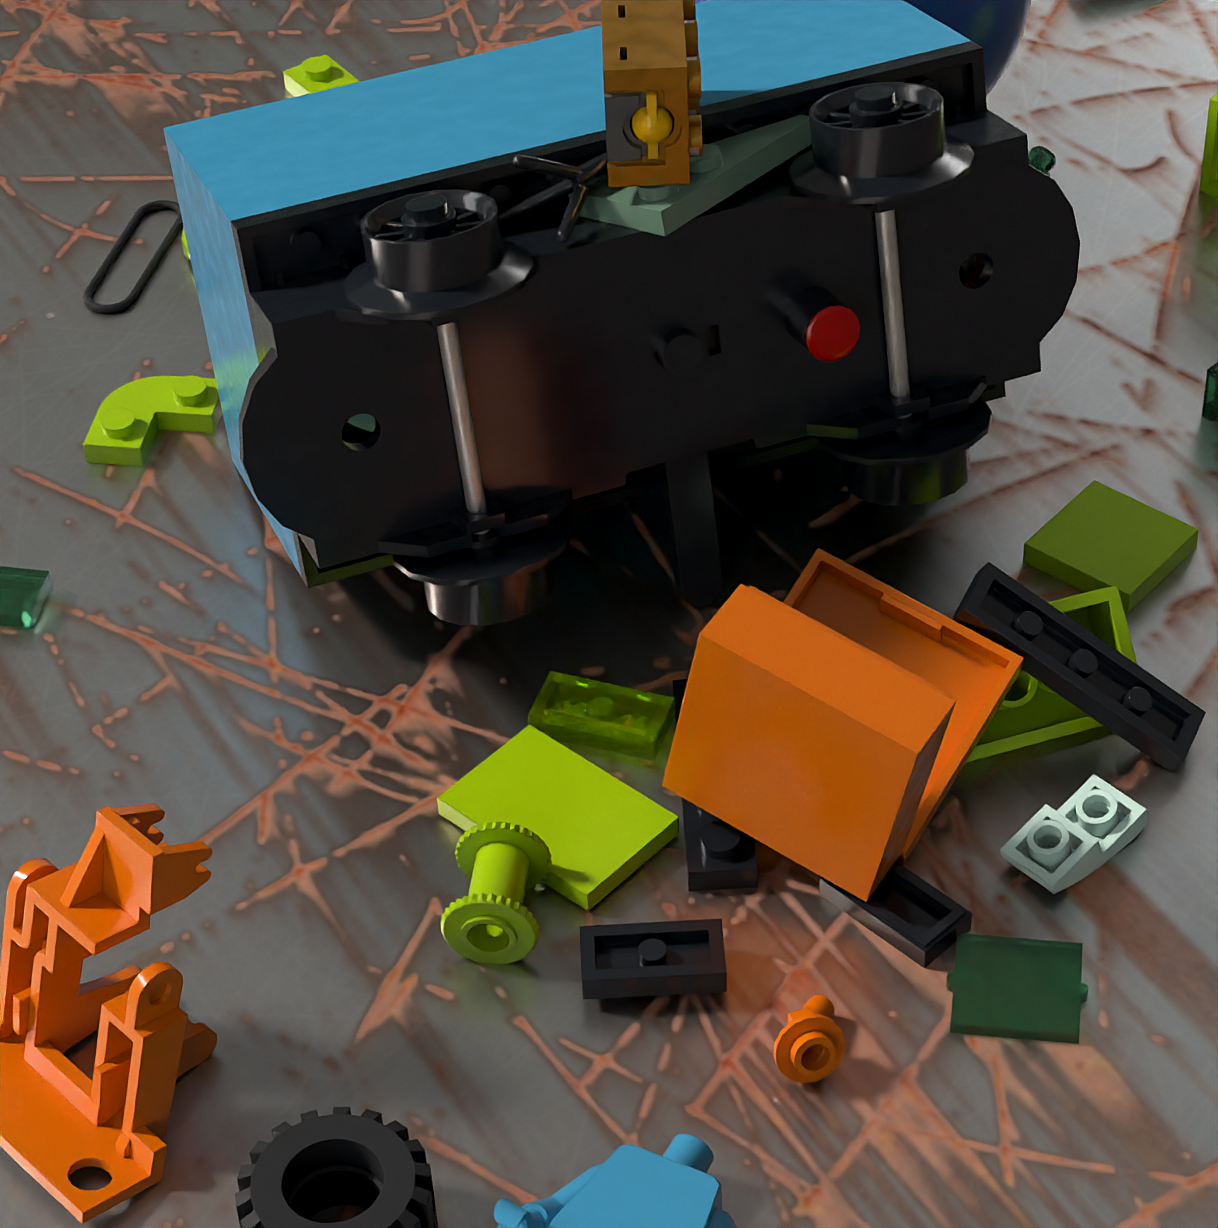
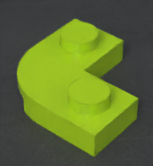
(138, 409)

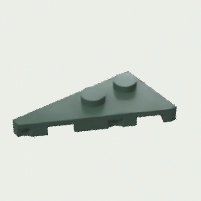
(713, 177)

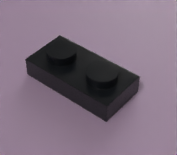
(652, 959)

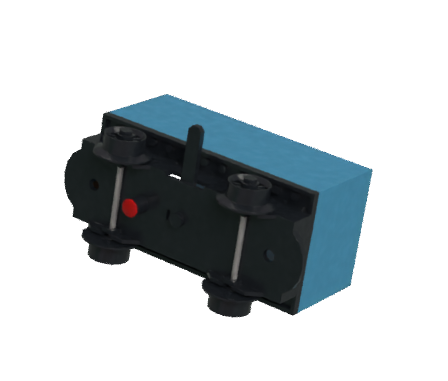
(467, 386)

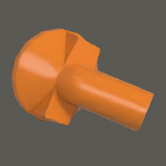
(810, 1042)

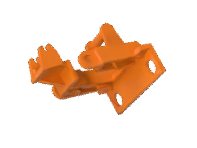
(53, 921)

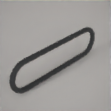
(116, 249)

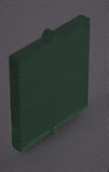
(1017, 988)

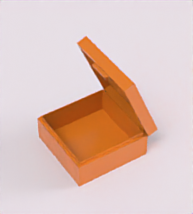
(833, 719)

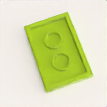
(582, 813)

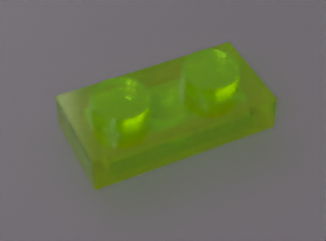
(602, 715)

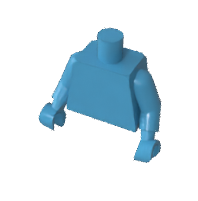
(632, 1192)

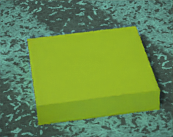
(1109, 542)

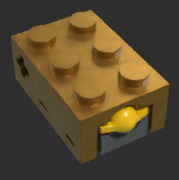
(651, 91)

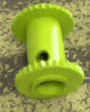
(491, 920)

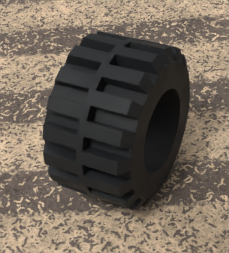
(334, 1164)

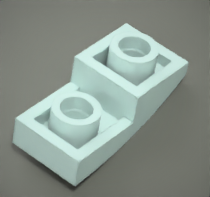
(1078, 837)

